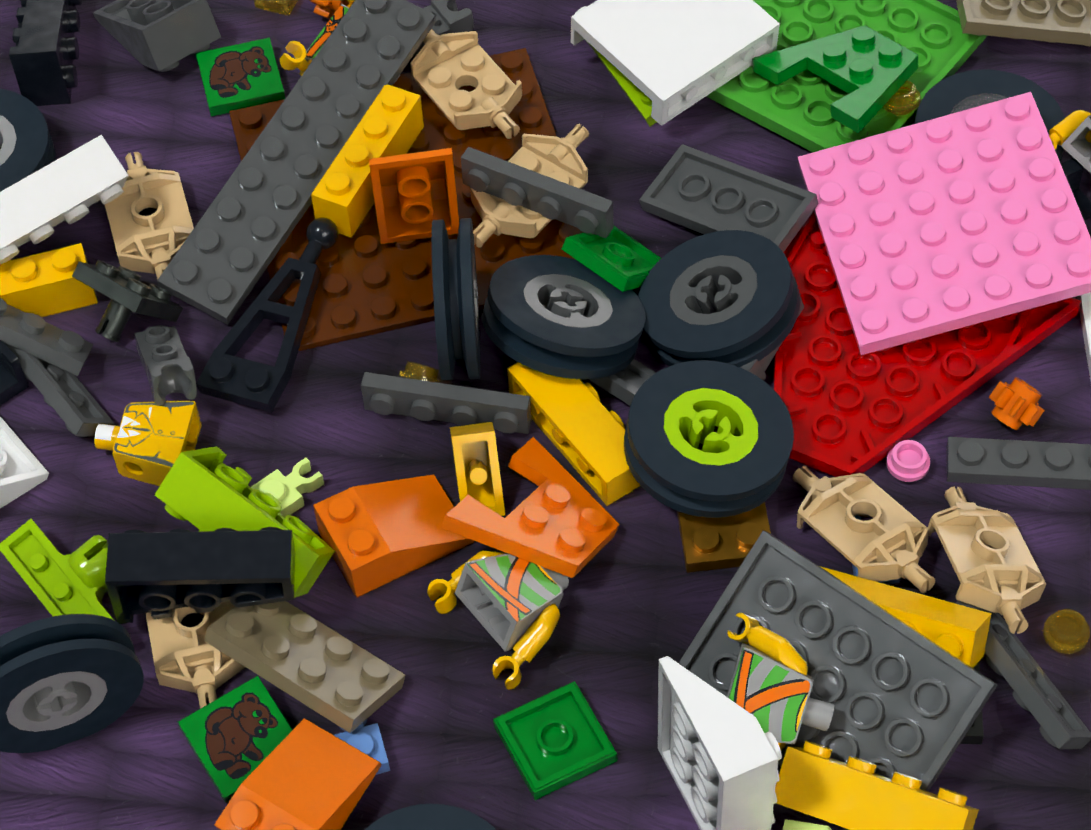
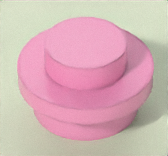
(908, 461)

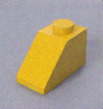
(478, 464)

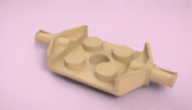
(459, 61)
(541, 154)
(152, 240)
(878, 547)
(988, 559)
(184, 657)

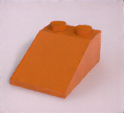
(414, 192)
(386, 530)
(301, 785)

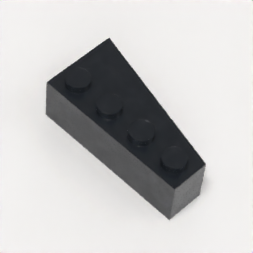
(46, 50)
(197, 570)

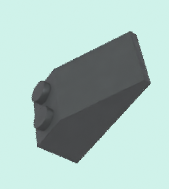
(160, 30)

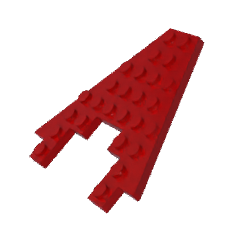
(859, 406)

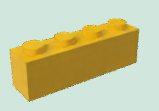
(384, 131)
(45, 282)
(578, 428)
(949, 625)
(863, 800)

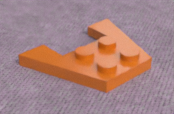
(552, 527)

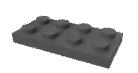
(722, 196)

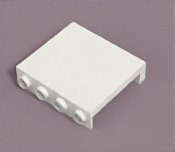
(677, 46)

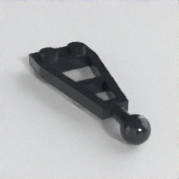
(258, 383)

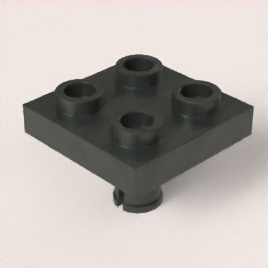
(126, 297)

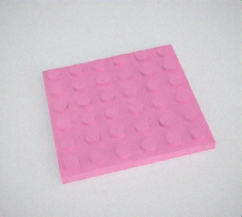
(949, 223)

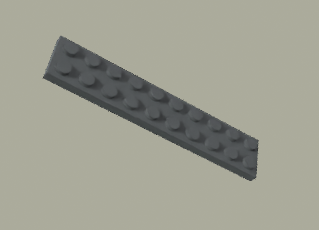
(291, 155)

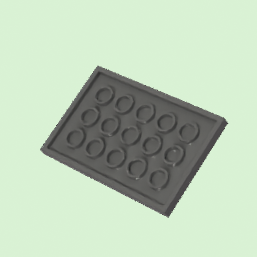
(890, 686)

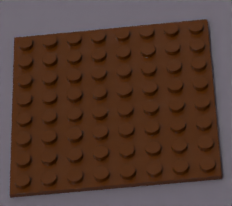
(390, 285)

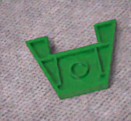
(855, 61)

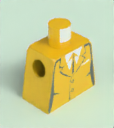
(150, 438)

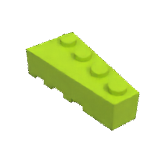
(218, 496)

